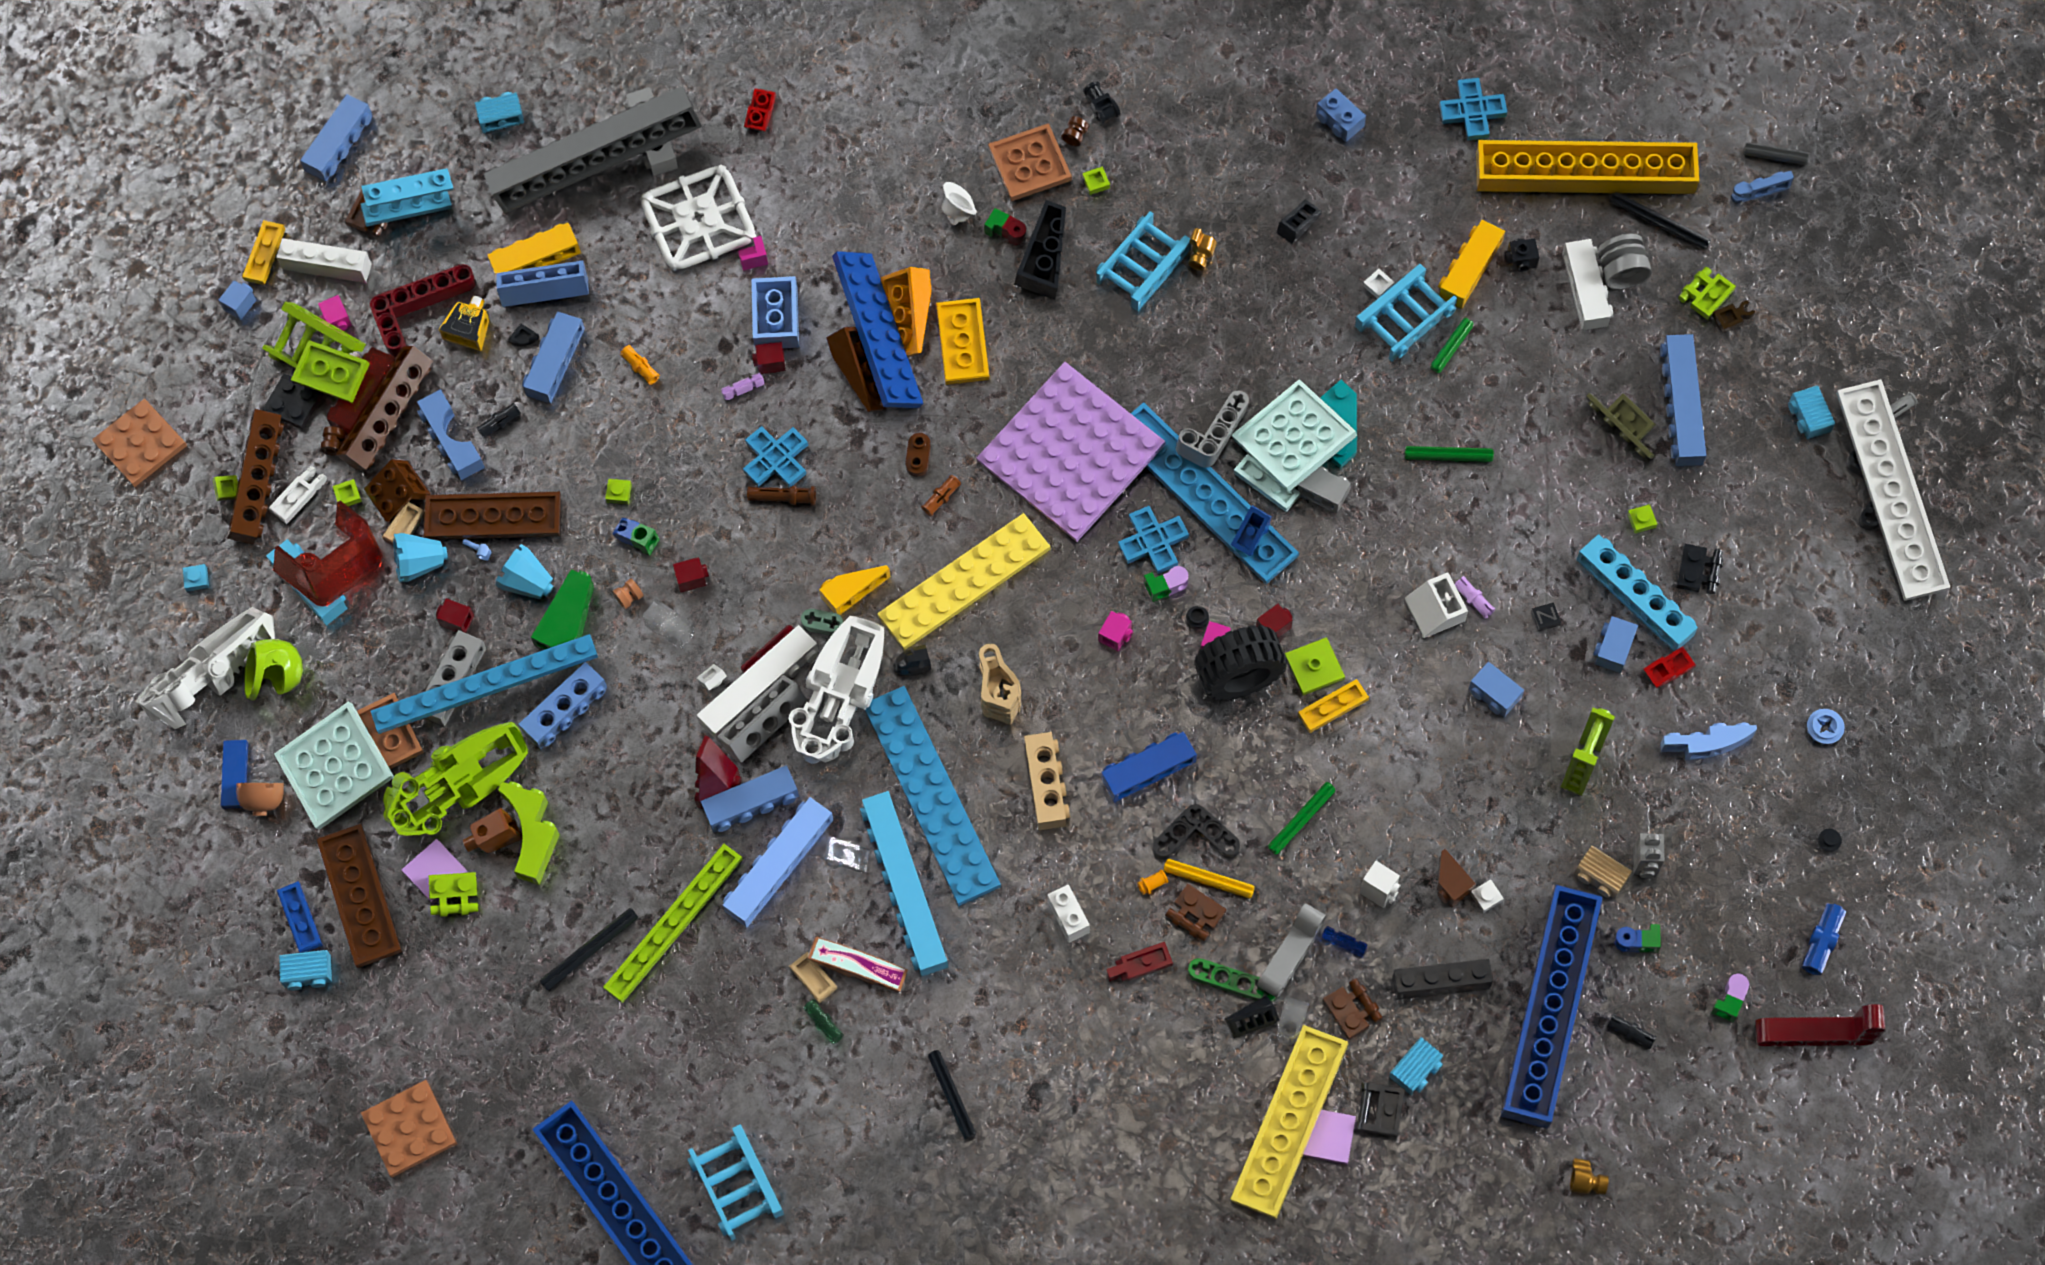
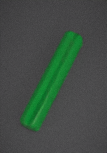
(1451, 345)

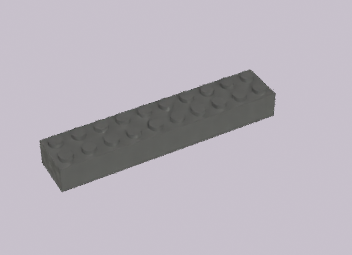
(592, 149)

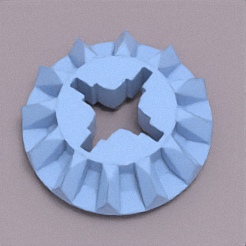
(1824, 716)

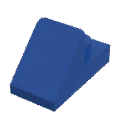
(1251, 530)

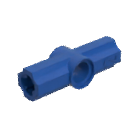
(1823, 939)

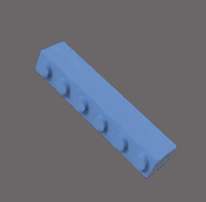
(1684, 400)

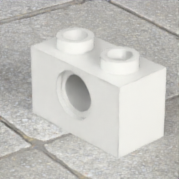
(1068, 913)

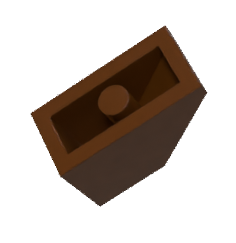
(1452, 881)

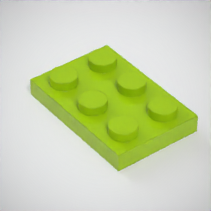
(330, 371)

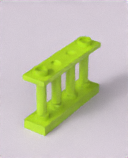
(313, 324)
(1584, 760)

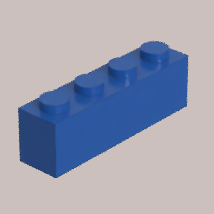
(1148, 766)

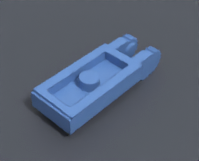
(1762, 187)

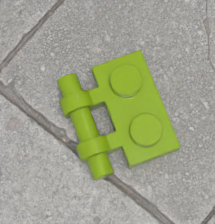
(1713, 295)
(451, 886)

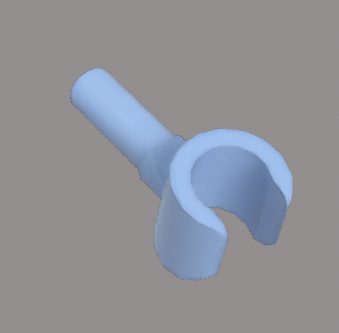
(483, 551)

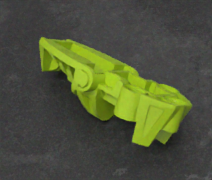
(454, 778)

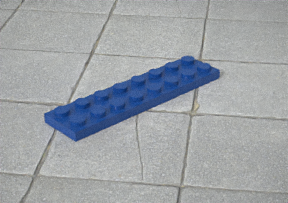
(877, 330)

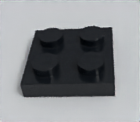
(292, 402)

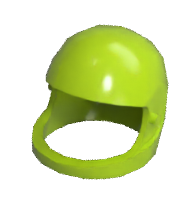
(273, 661)

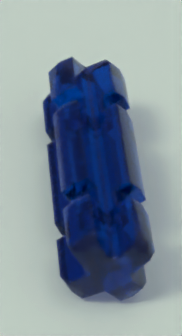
(1344, 940)

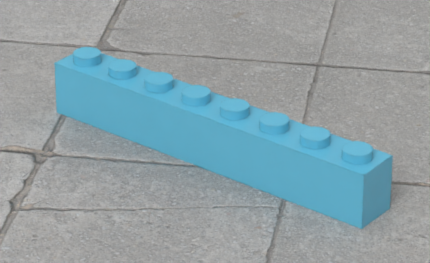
(905, 884)

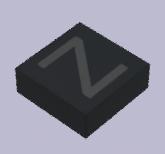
(1546, 616)

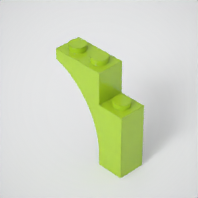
(538, 837)

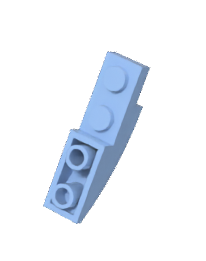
(1717, 740)

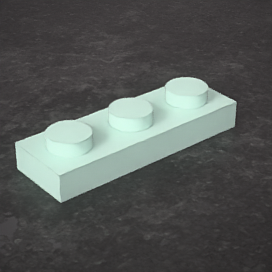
(1258, 478)

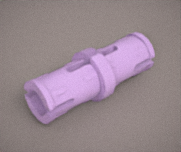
(1474, 597)

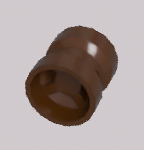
(1074, 133)
(332, 440)

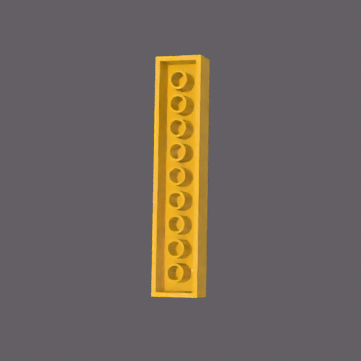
(1587, 167)

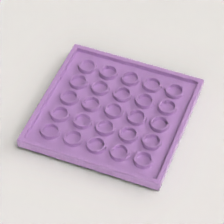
(1071, 451)

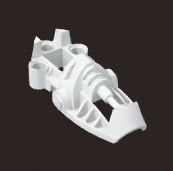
(208, 664)
(839, 688)

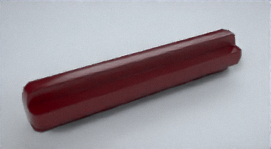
(776, 639)

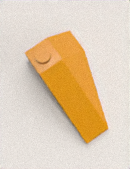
(909, 300)

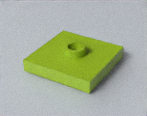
(1314, 666)

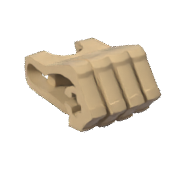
(993, 673)

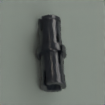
(508, 413)
(1631, 1031)

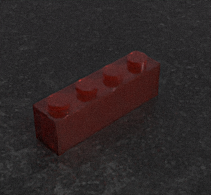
(346, 414)

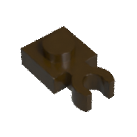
(1731, 317)

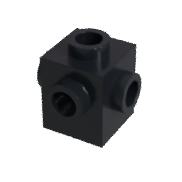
(1522, 254)

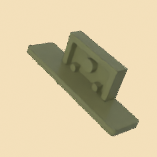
(1628, 418)

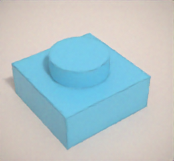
(195, 577)

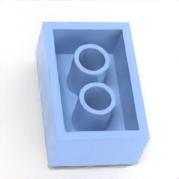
(775, 311)

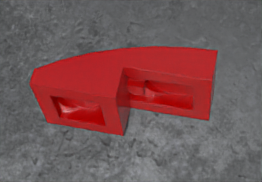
(1670, 667)

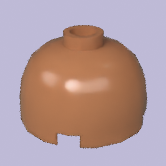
(259, 796)

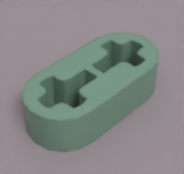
(824, 618)

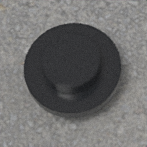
(1197, 617)
(1829, 840)

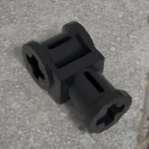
(1101, 104)

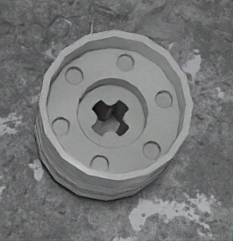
(1624, 261)

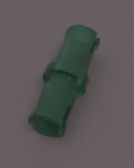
(823, 1021)

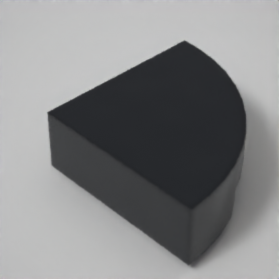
(523, 336)

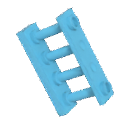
(406, 197)
(1152, 279)
(1400, 292)
(758, 1184)

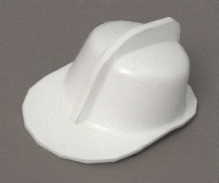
(957, 203)

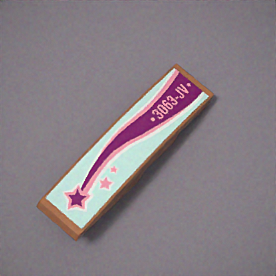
(857, 964)

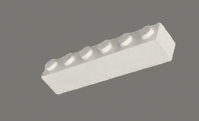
(783, 659)

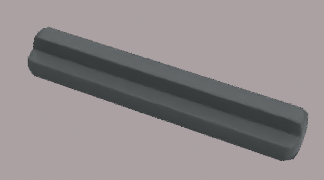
(1776, 153)

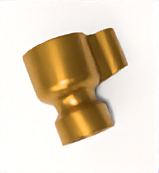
(1202, 247)
(1584, 1181)

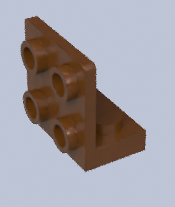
(395, 488)

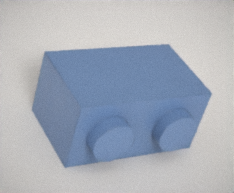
(1616, 644)
(1495, 689)

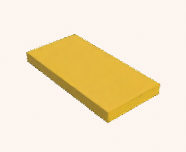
(962, 341)

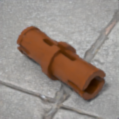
(941, 495)

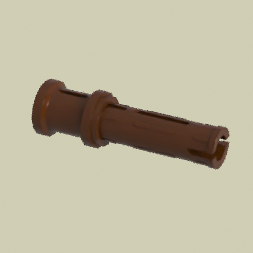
(792, 495)

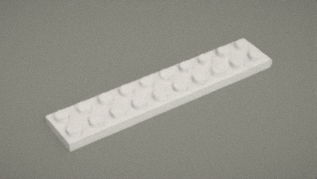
(1893, 490)

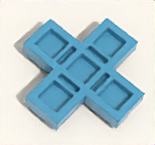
(1473, 109)
(775, 457)
(1153, 539)

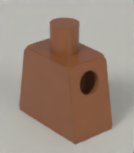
(493, 832)

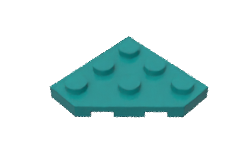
(1344, 403)

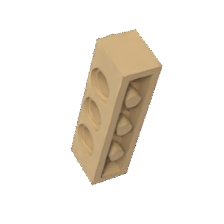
(1047, 816)

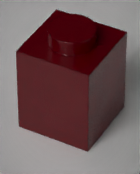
(769, 358)
(690, 574)
(454, 616)
(1277, 619)

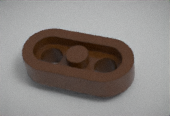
(918, 453)

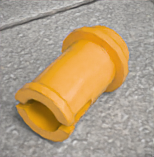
(1152, 882)

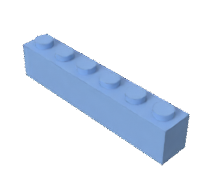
(777, 862)

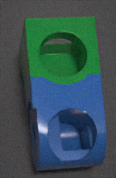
(636, 535)
(1639, 940)

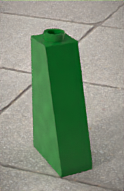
(566, 613)

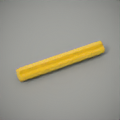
(1209, 878)

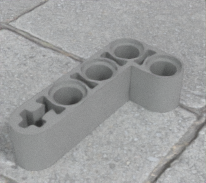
(1209, 443)
(1292, 950)

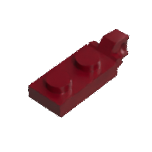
(1140, 963)

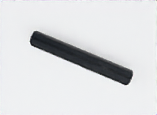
(951, 1094)

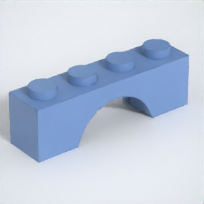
(462, 455)

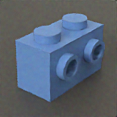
(1340, 115)

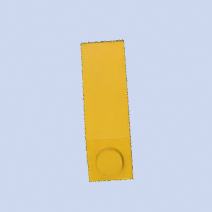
(850, 588)

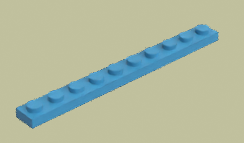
(484, 684)

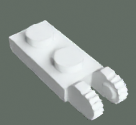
(297, 495)

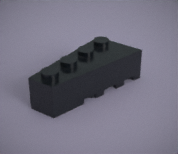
(1042, 257)

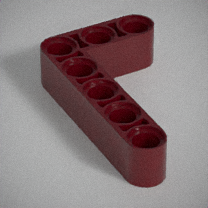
(415, 302)
(1859, 1030)

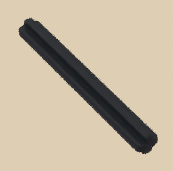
(1660, 220)
(588, 949)

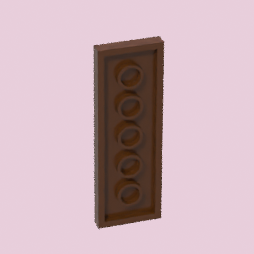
(492, 515)
(359, 895)

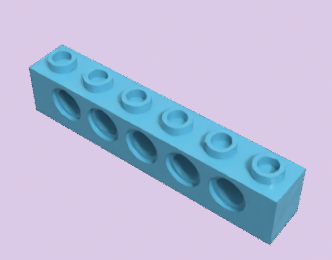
(1639, 605)

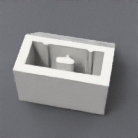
(1436, 605)

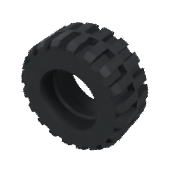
(1240, 662)

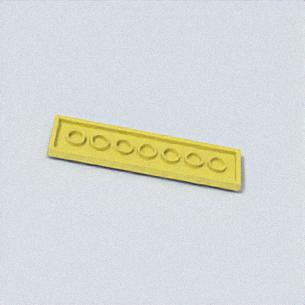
(963, 581)
(1289, 1122)

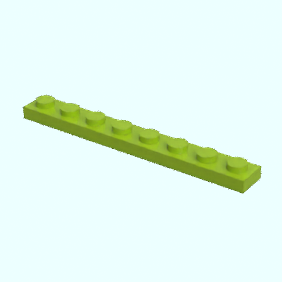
(672, 923)

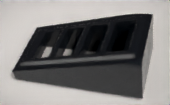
(1291, 232)
(1262, 1021)

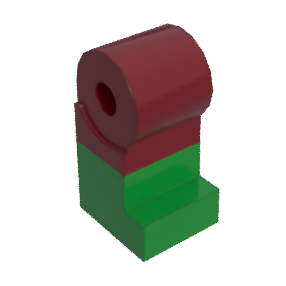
(1006, 227)

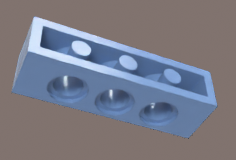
(583, 677)

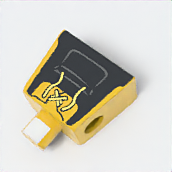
(466, 324)

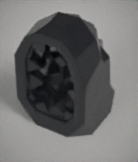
(913, 662)

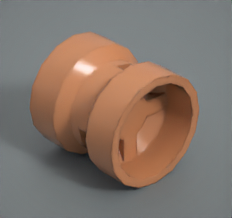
(627, 593)

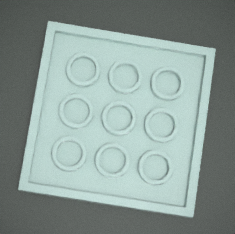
(1294, 435)
(334, 765)

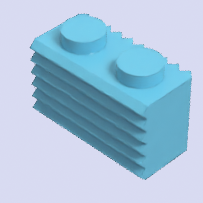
(499, 112)
(1812, 412)
(305, 969)
(1416, 1066)

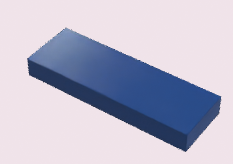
(233, 771)
(299, 917)

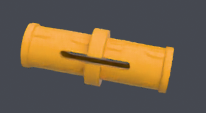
(639, 364)

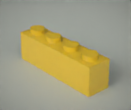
(537, 251)
(1472, 262)

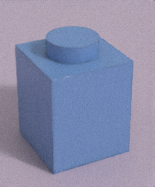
(237, 299)

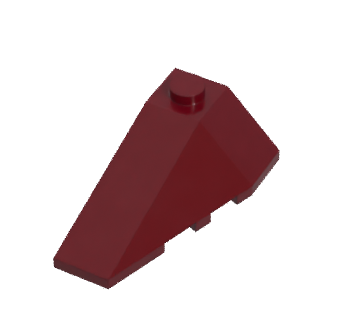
(714, 771)

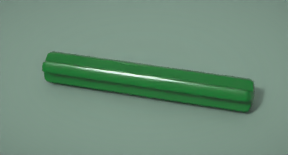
(1449, 453)
(1301, 818)

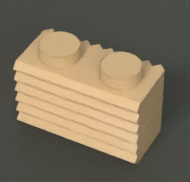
(1602, 872)

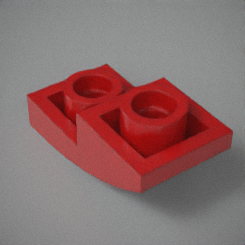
(760, 110)

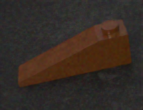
(852, 361)

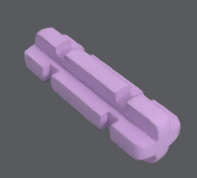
(742, 386)

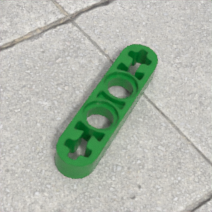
(1233, 978)

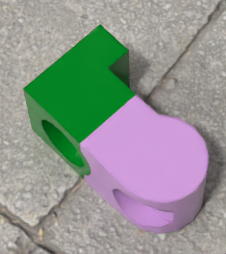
(1166, 584)
(1735, 993)

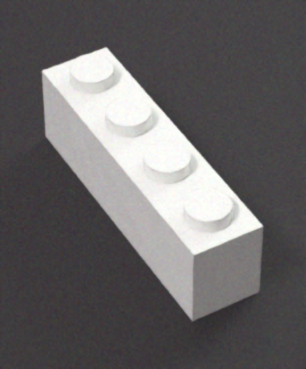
(324, 260)
(1587, 284)

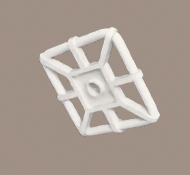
(692, 230)

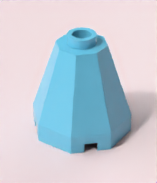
(416, 556)
(525, 575)

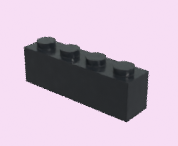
(1442, 979)

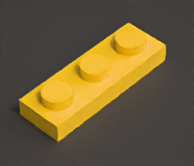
(263, 252)
(1333, 706)

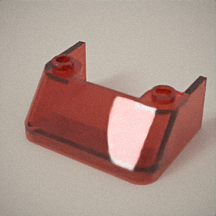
(340, 570)

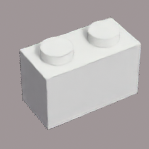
(1380, 885)

